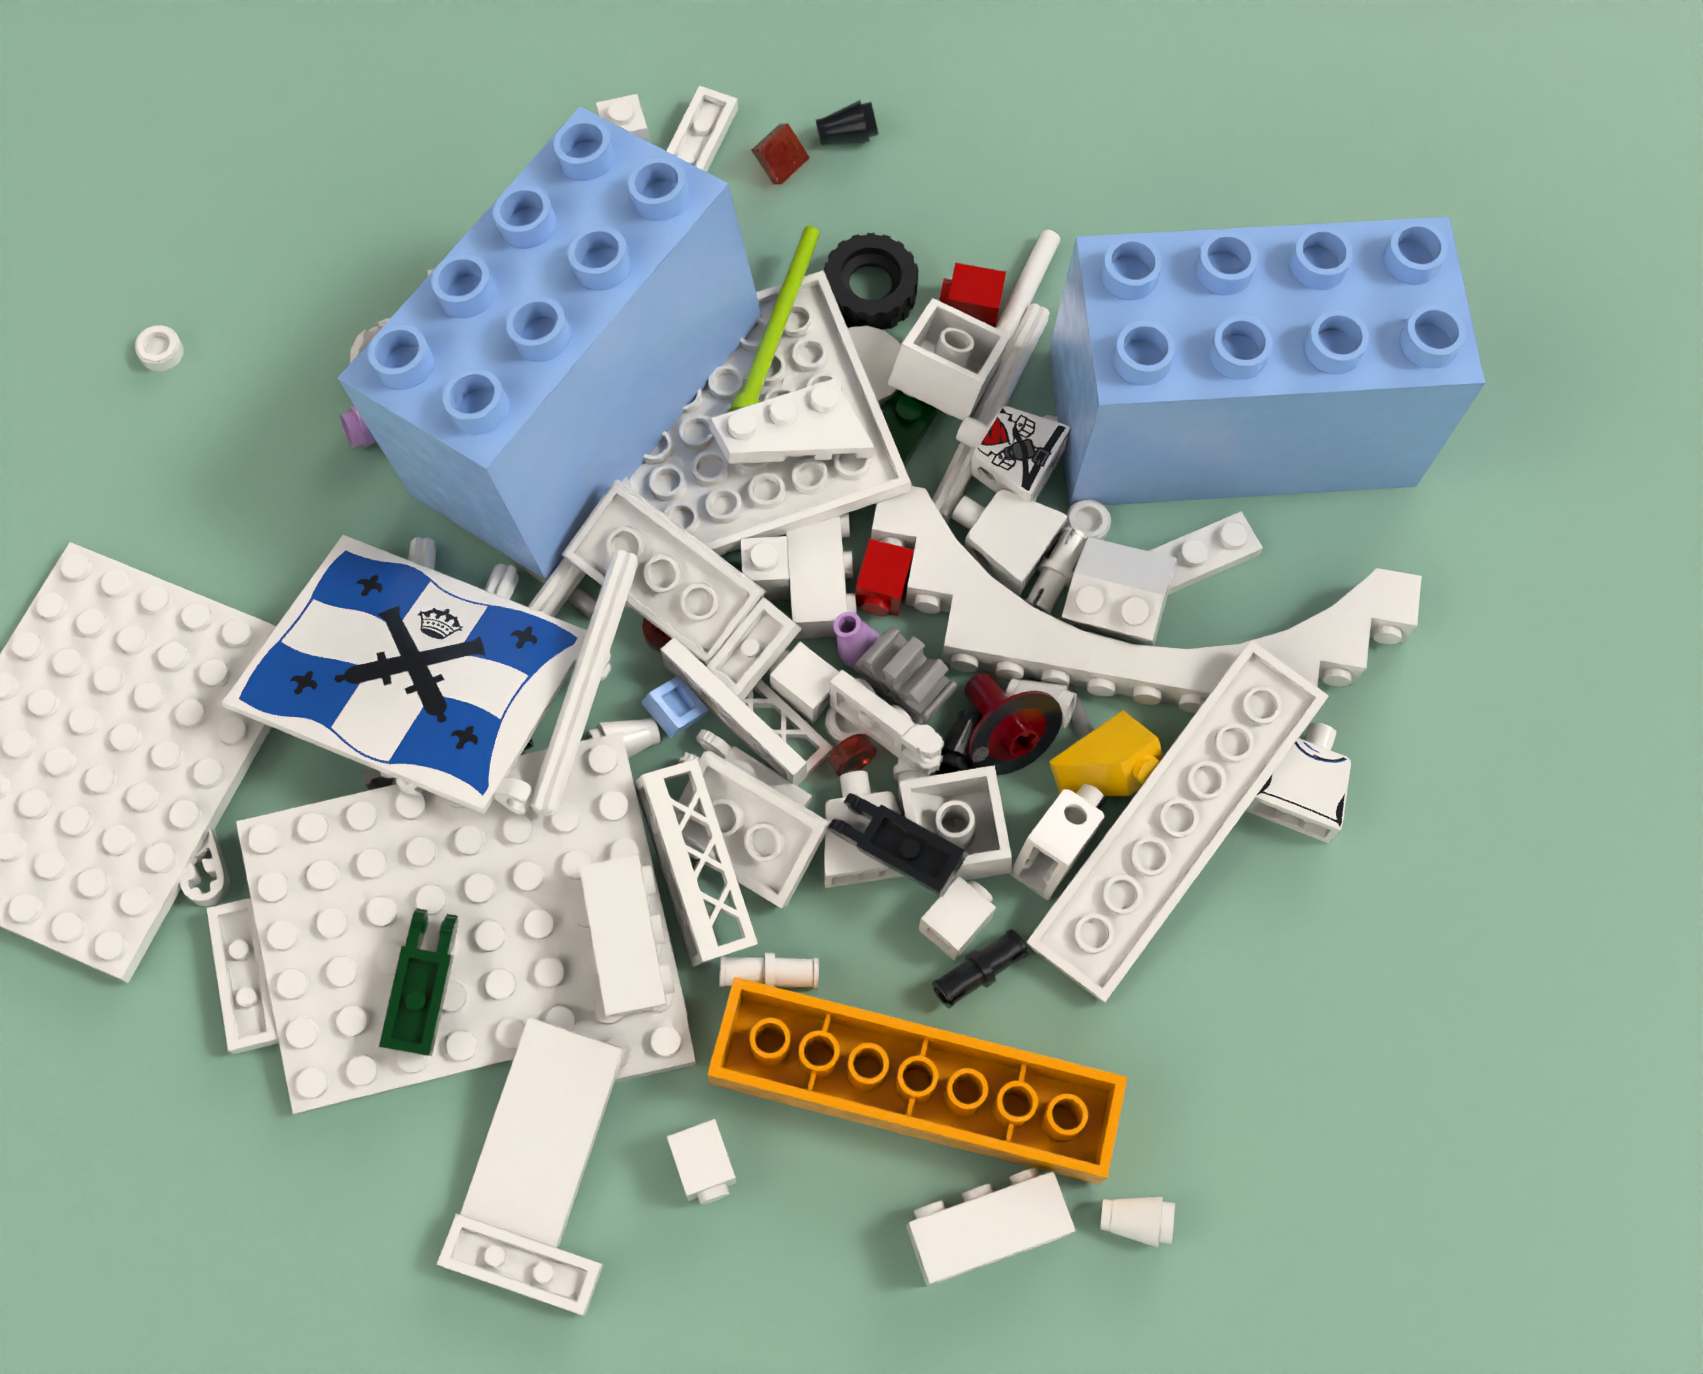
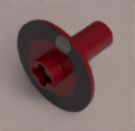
(1013, 727)

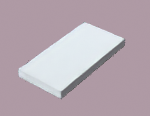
(677, 579)
(542, 1132)

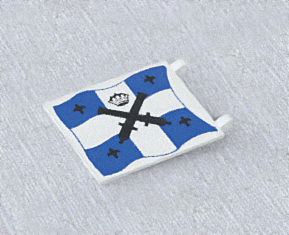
(411, 674)

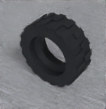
(876, 252)

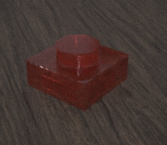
(780, 153)

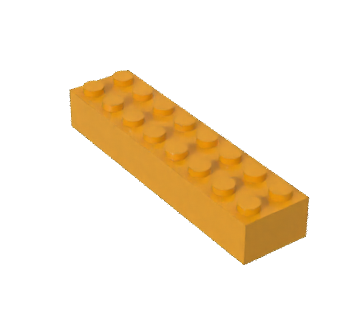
(918, 1081)

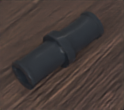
(980, 968)

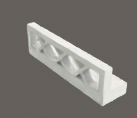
(741, 719)
(677, 867)

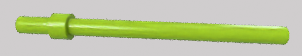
(777, 320)

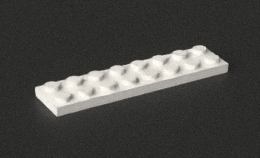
(1176, 821)

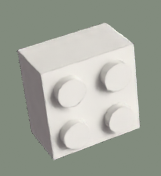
(948, 359)

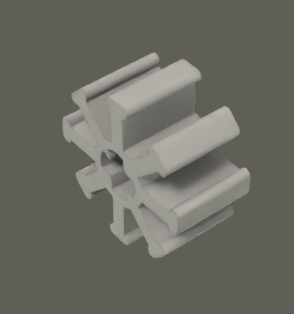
(906, 675)

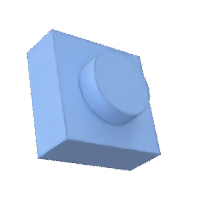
(674, 706)

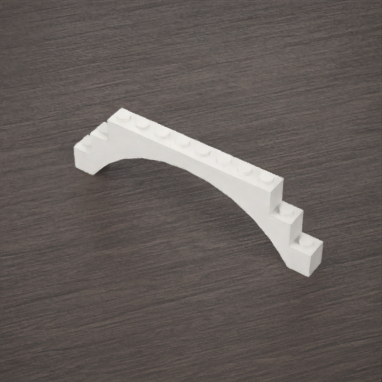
(1006, 635)

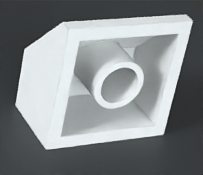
(1119, 591)
(965, 811)

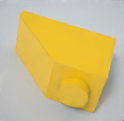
(1110, 758)

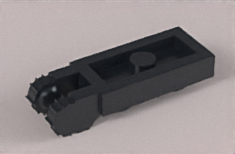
(902, 845)

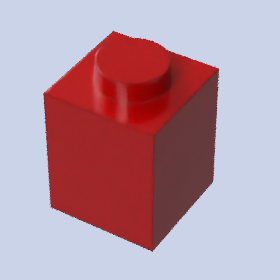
(974, 292)
(883, 578)

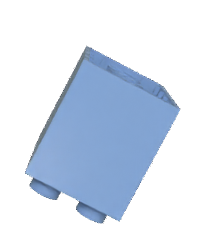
(558, 339)
(1261, 360)

